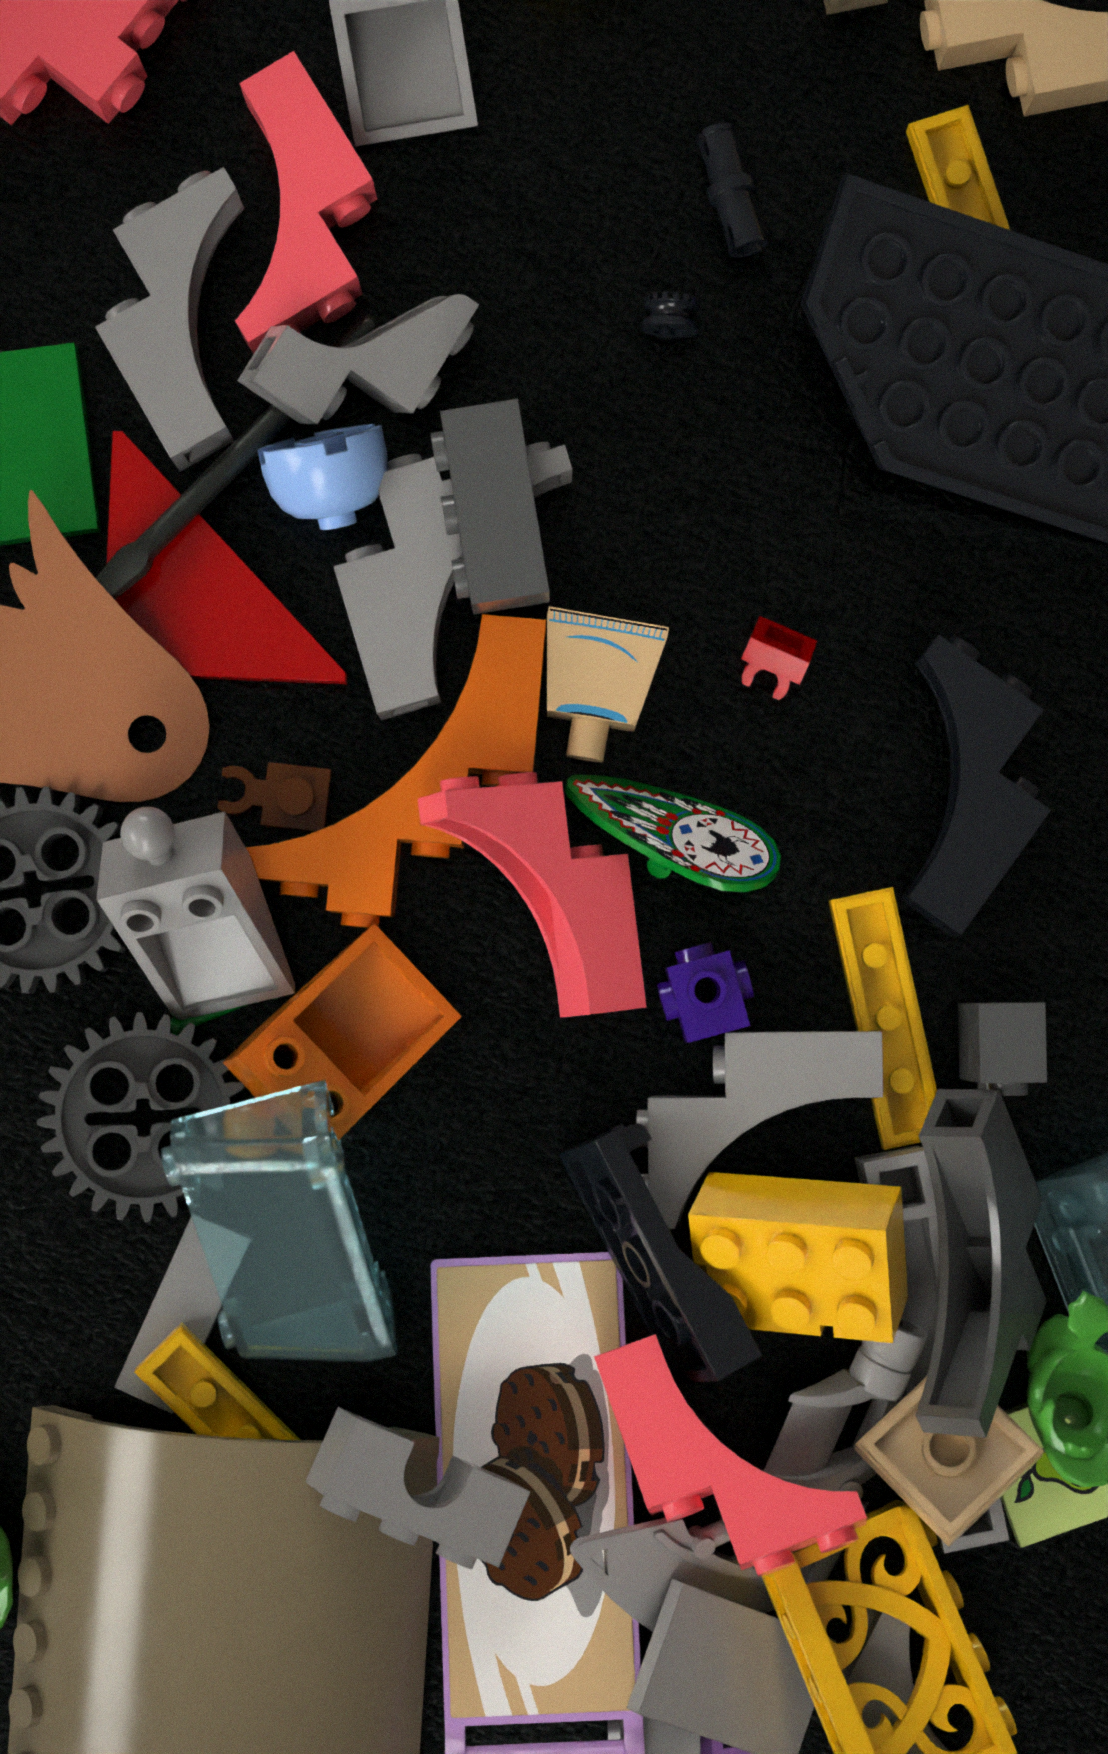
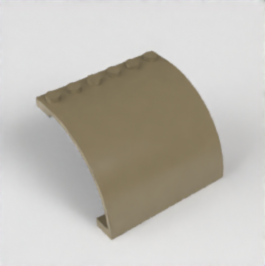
(209, 1600)

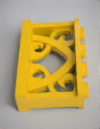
(809, 1606)

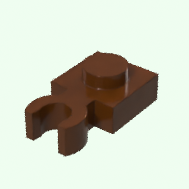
(289, 797)

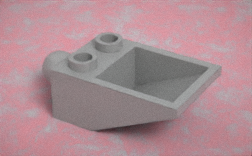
(403, 67)
(192, 913)

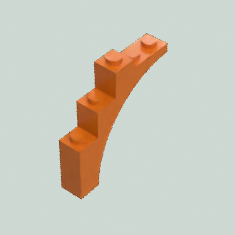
(486, 735)

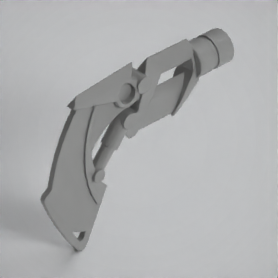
(649, 1554)

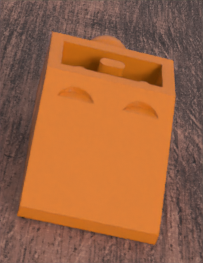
(349, 1025)

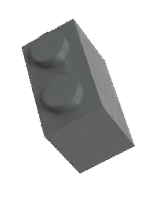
(1003, 1045)

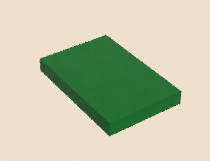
(45, 442)

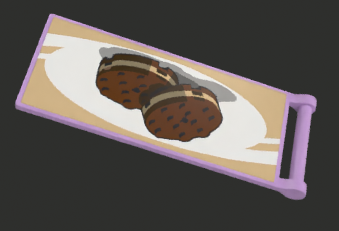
(530, 1405)

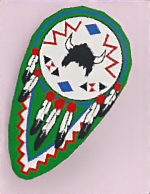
(679, 832)

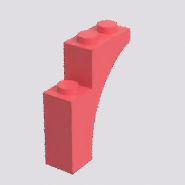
(319, 187)
(573, 892)
(683, 1462)

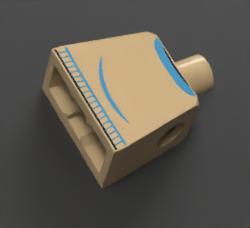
(598, 675)

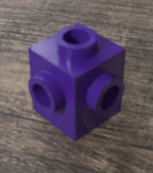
(724, 1011)

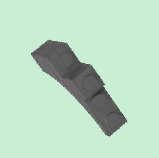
(986, 1279)

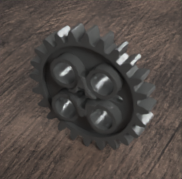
(47, 946)
(140, 1057)

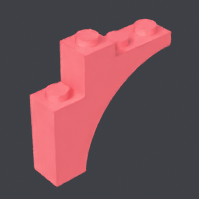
(80, 46)

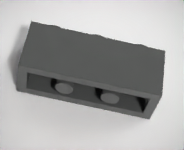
(491, 507)

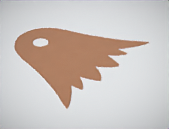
(79, 678)

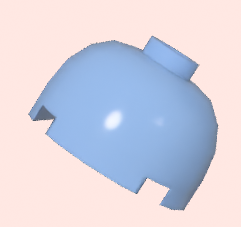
(326, 473)

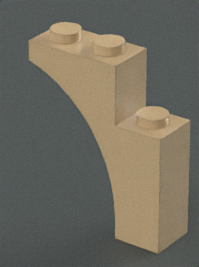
(1053, 48)

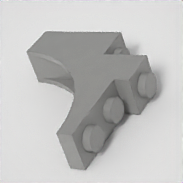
(401, 593)

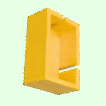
(804, 1253)

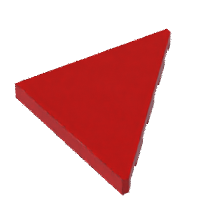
(201, 594)

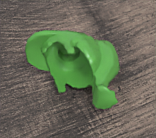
(1070, 1364)

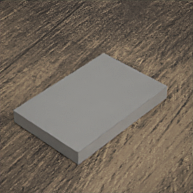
(723, 1674)

